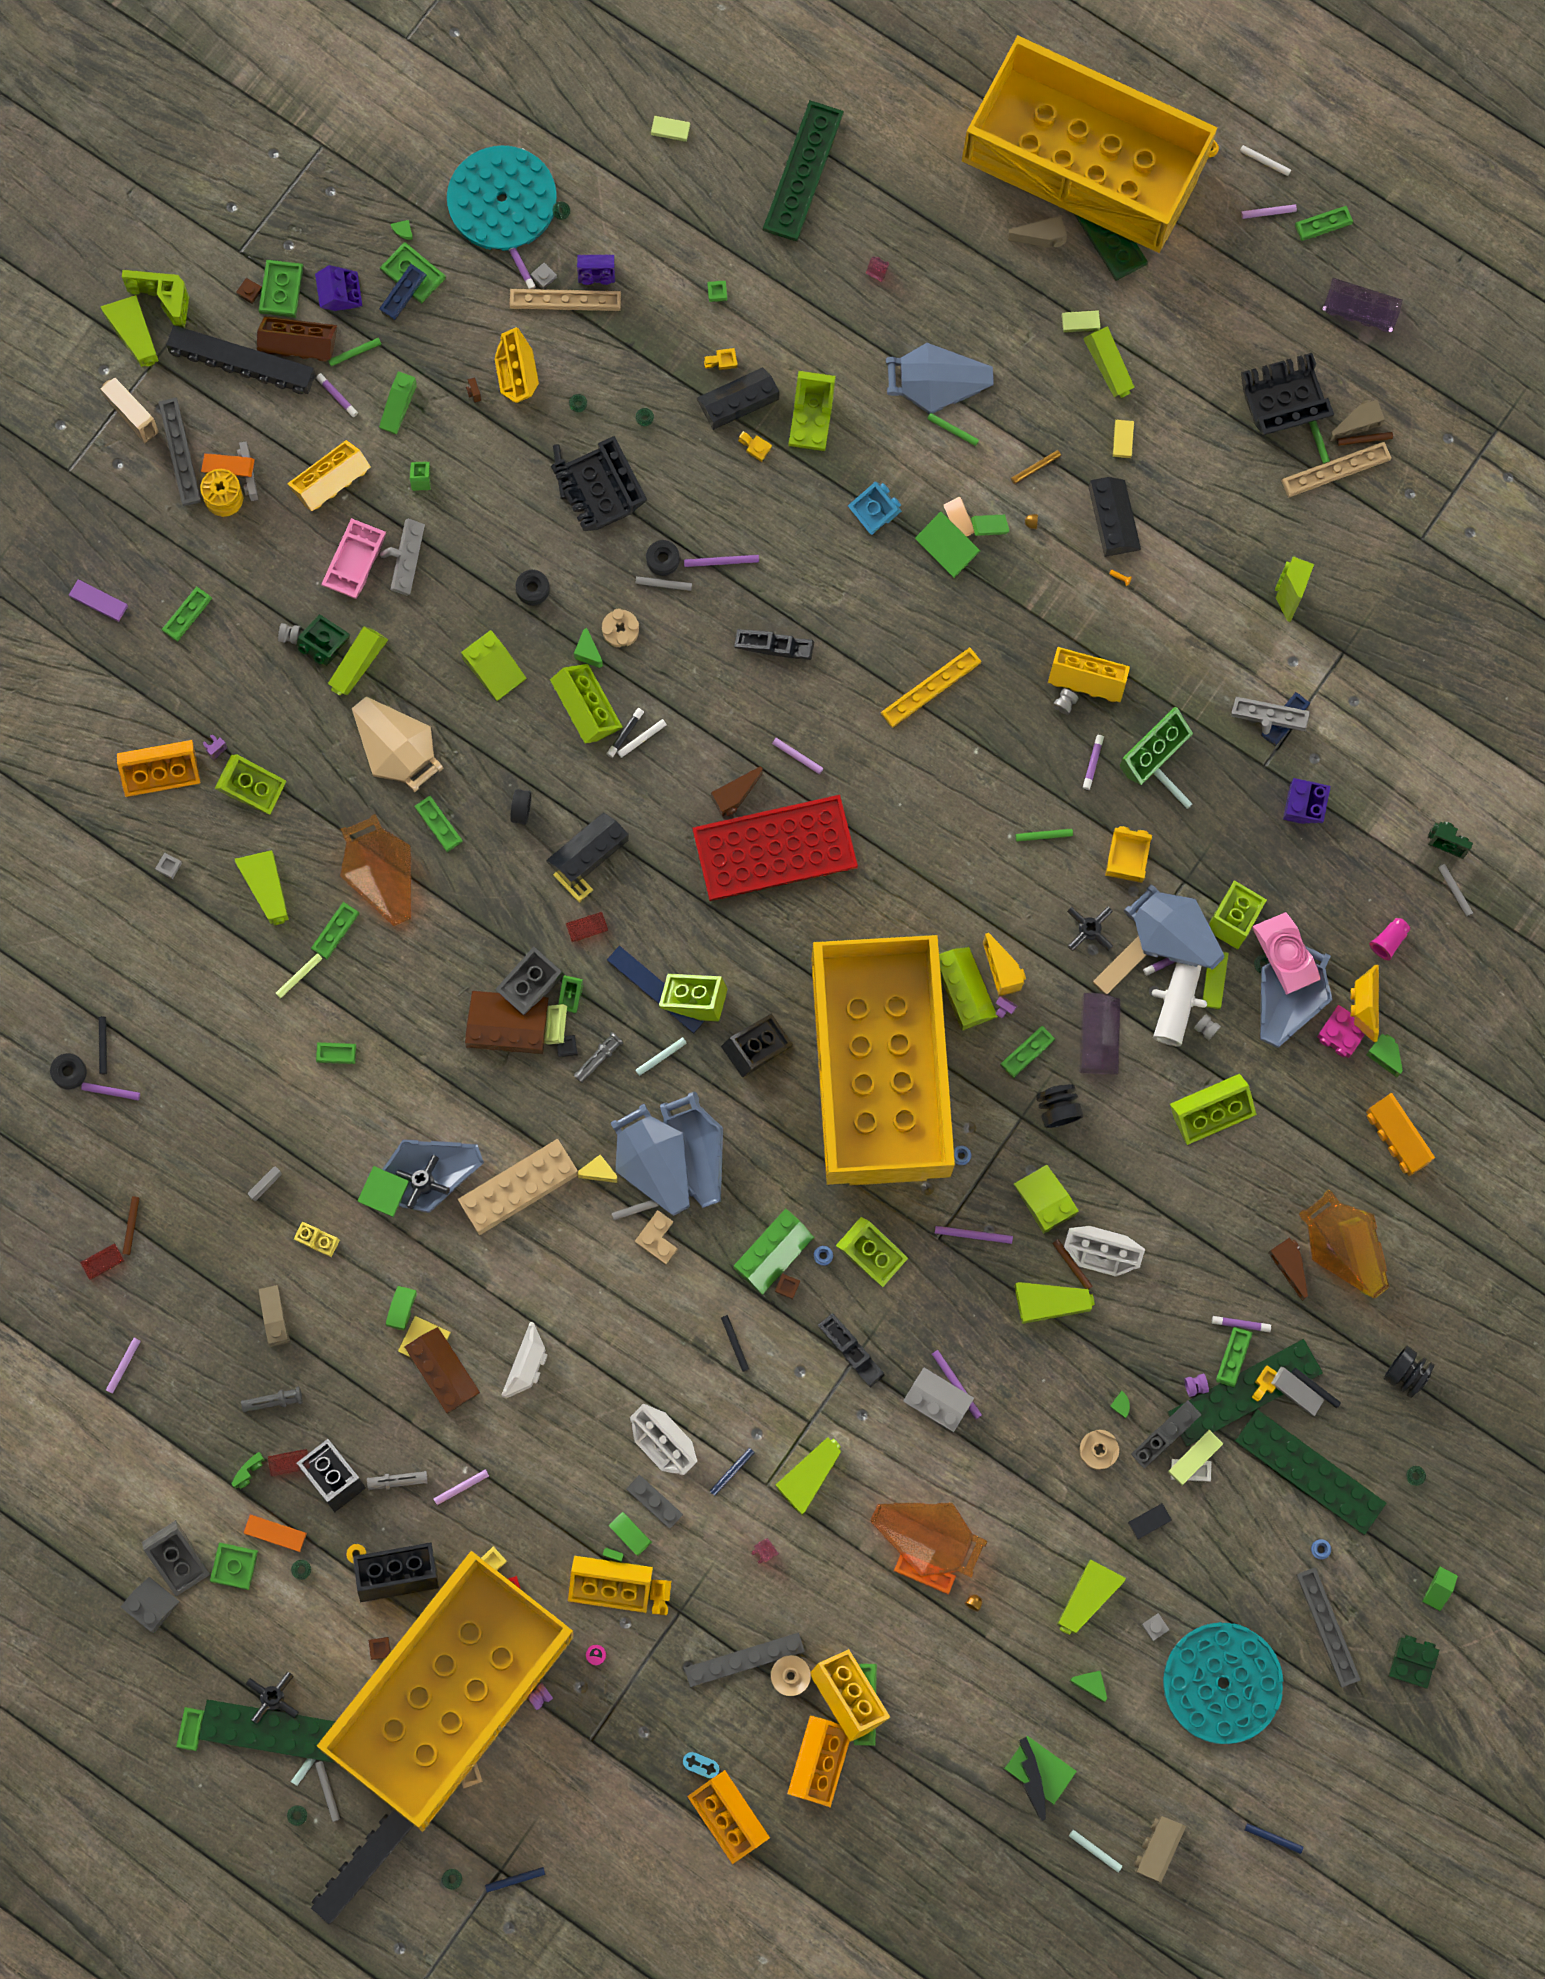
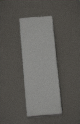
(1297, 1391)

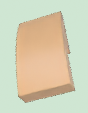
(958, 515)

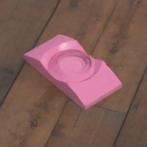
(354, 558)
(1287, 953)

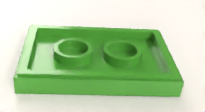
(400, 261)
(281, 288)
(947, 544)
(1053, 1771)

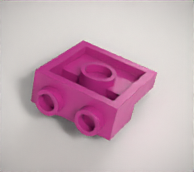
(1341, 1033)

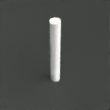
(1270, 163)
(640, 739)

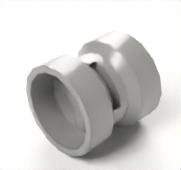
(289, 633)
(1065, 702)
(1207, 1027)

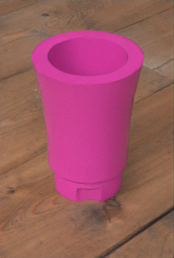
(1390, 939)

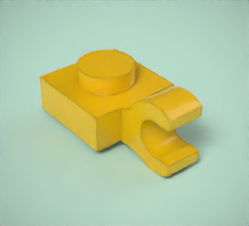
(724, 359)
(757, 448)
(1264, 1382)
(660, 1593)

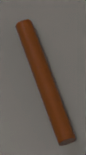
(1364, 438)
(131, 1225)
(1072, 1264)

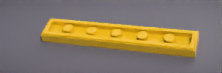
(931, 687)

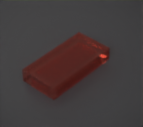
(586, 927)
(102, 1261)
(287, 1462)

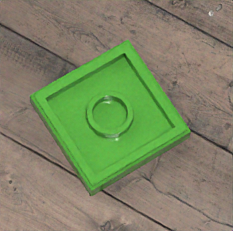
(383, 1191)
(234, 1566)

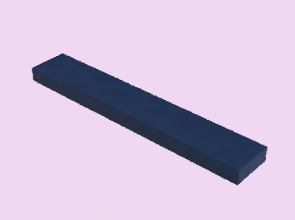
(647, 983)

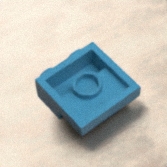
(875, 507)

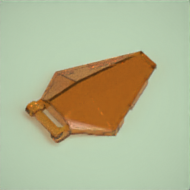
(379, 870)
(1347, 1244)
(929, 1536)

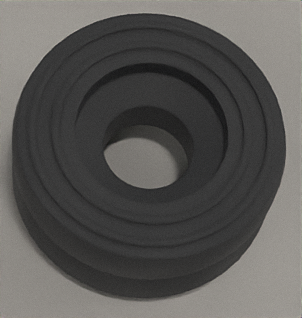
(662, 547)
(527, 578)
(520, 806)
(75, 1079)

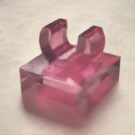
(877, 268)
(765, 1550)

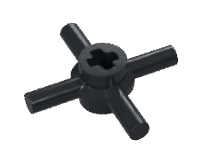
(1092, 934)
(423, 1182)
(273, 1704)

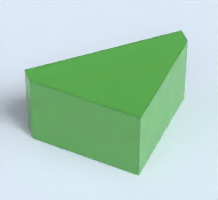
(420, 476)
(587, 651)
(571, 993)
(1440, 1589)
(1092, 1684)

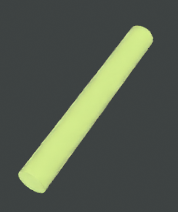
(299, 975)

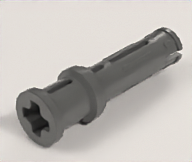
(604, 1051)
(248, 1405)

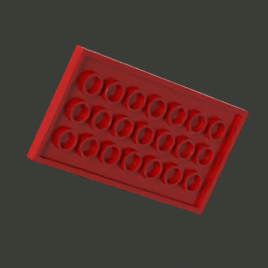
(774, 847)

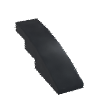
(776, 645)
(851, 1350)
(1034, 1786)

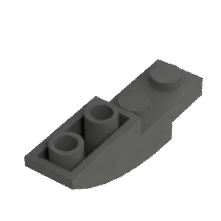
(1166, 1434)

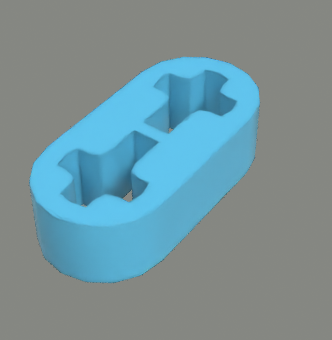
(703, 1760)

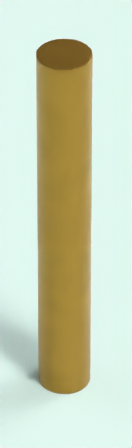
(1035, 467)

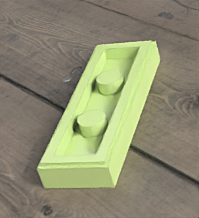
(1195, 1457)

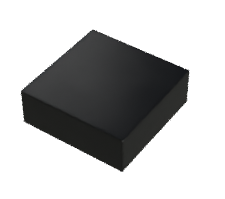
(568, 1047)

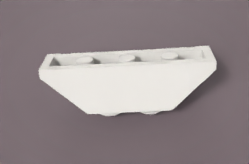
(1103, 1250)
(526, 1364)
(662, 1440)

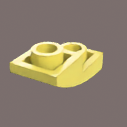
(316, 1239)

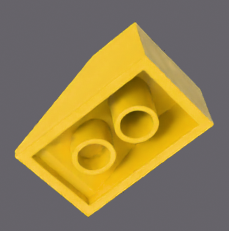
(1004, 968)

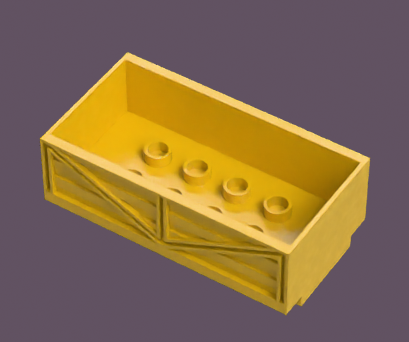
(1088, 144)
(882, 1060)
(446, 1691)

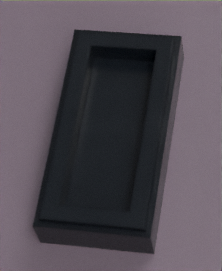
(1149, 1521)

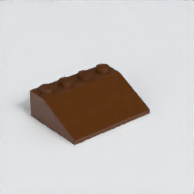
(500, 1026)

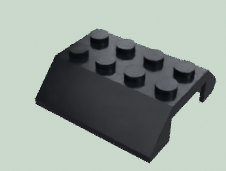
(1284, 395)
(600, 485)

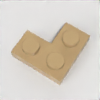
(652, 1238)

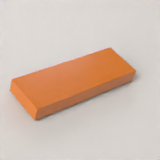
(237, 465)
(275, 1533)
(940, 1582)

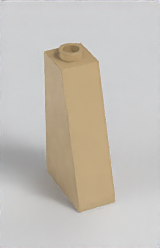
(130, 409)

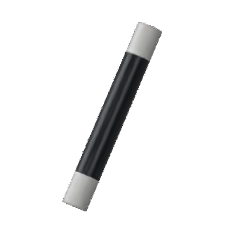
(625, 732)

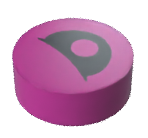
(596, 1655)

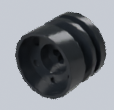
(1059, 1106)
(1408, 1371)

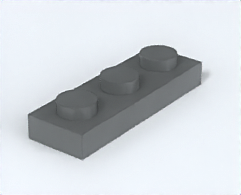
(654, 1501)

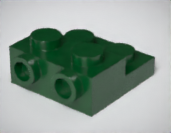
(322, 640)
(1444, 838)
(1414, 1661)

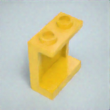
(1128, 854)

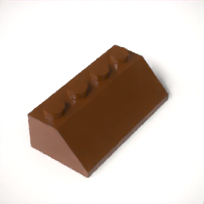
(296, 338)
(442, 1370)

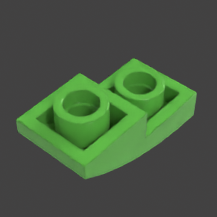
(400, 1308)
(243, 1476)
(630, 1534)

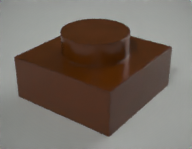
(249, 290)
(473, 390)
(787, 1286)
(379, 1648)

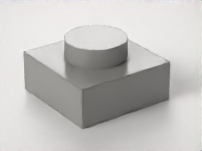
(543, 276)
(168, 866)
(1155, 1627)

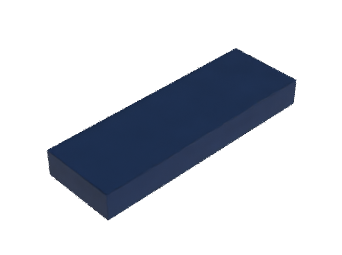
(402, 291)
(1278, 732)

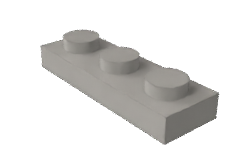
(250, 487)

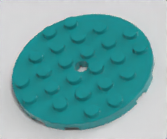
(495, 172)
(1193, 1687)

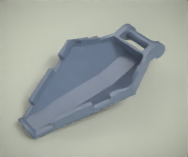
(937, 377)
(1174, 929)
(1286, 1014)
(702, 1148)
(653, 1159)
(454, 1166)

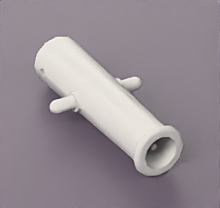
(1177, 1004)

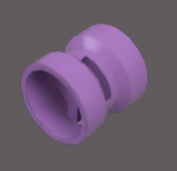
(1196, 1385)
(539, 1695)

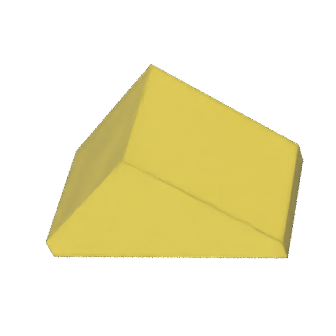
(598, 1170)

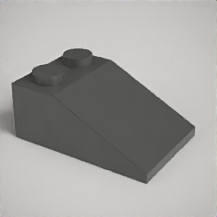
(530, 981)
(175, 1558)

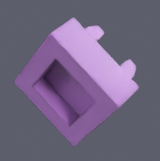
(216, 748)
(1005, 1005)

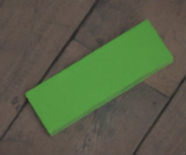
(1323, 223)
(186, 614)
(438, 824)
(335, 930)
(1027, 1052)
(1234, 1357)

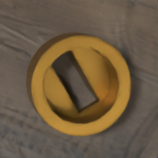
(1031, 521)
(974, 1602)

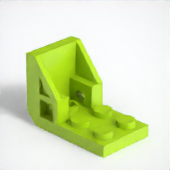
(167, 287)
(812, 410)

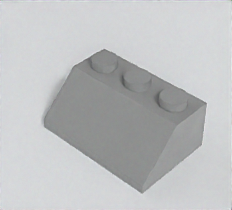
(938, 1399)

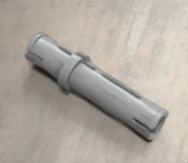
(397, 1480)

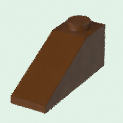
(732, 795)
(1289, 1262)

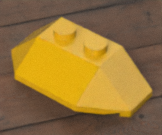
(515, 366)
(1366, 1003)

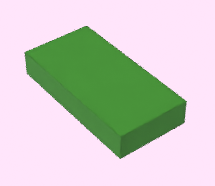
(990, 525)
(336, 1053)
(190, 1729)

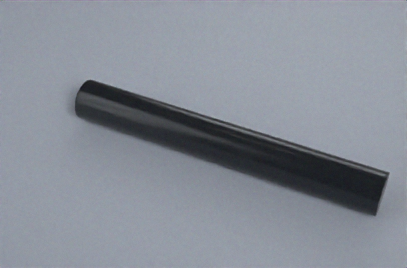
(557, 456)
(102, 1045)
(735, 1343)
(1316, 1388)

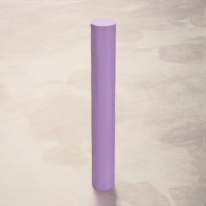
(1268, 211)
(798, 756)
(123, 1365)
(461, 1487)

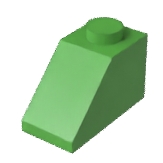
(1386, 1054)

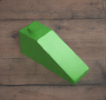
(398, 402)

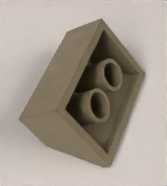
(1159, 1848)

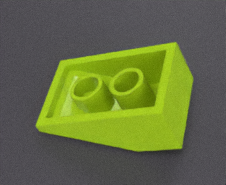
(493, 665)
(250, 784)
(1236, 914)
(694, 996)
(1046, 1199)
(872, 1251)

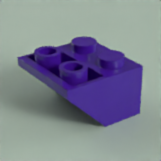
(596, 269)
(338, 288)
(1306, 802)

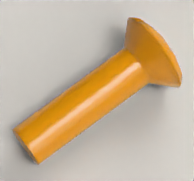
(1127, 580)

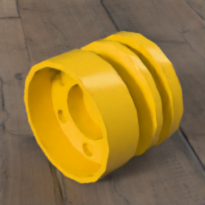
(224, 501)

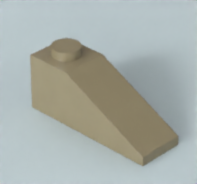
(1042, 233)
(1363, 418)
(273, 1316)

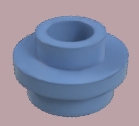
(962, 1149)
(823, 1249)
(1327, 1549)

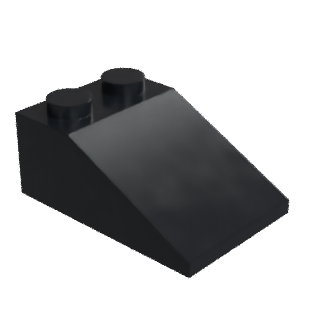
(756, 1045)
(331, 1475)

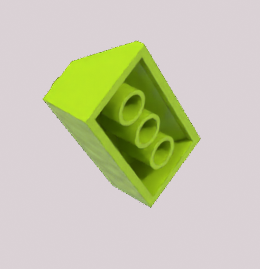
(1292, 585)
(585, 703)
(965, 988)
(1213, 1109)

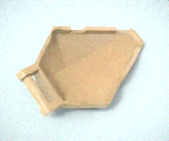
(395, 743)

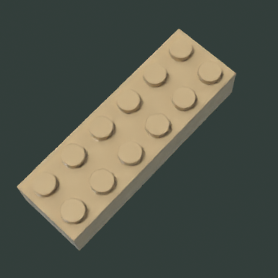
(518, 1187)

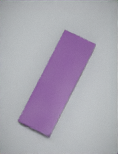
(98, 600)

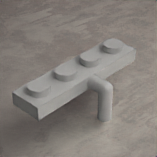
(406, 556)
(1270, 714)

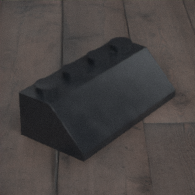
(739, 398)
(1114, 516)
(588, 849)
(395, 1572)

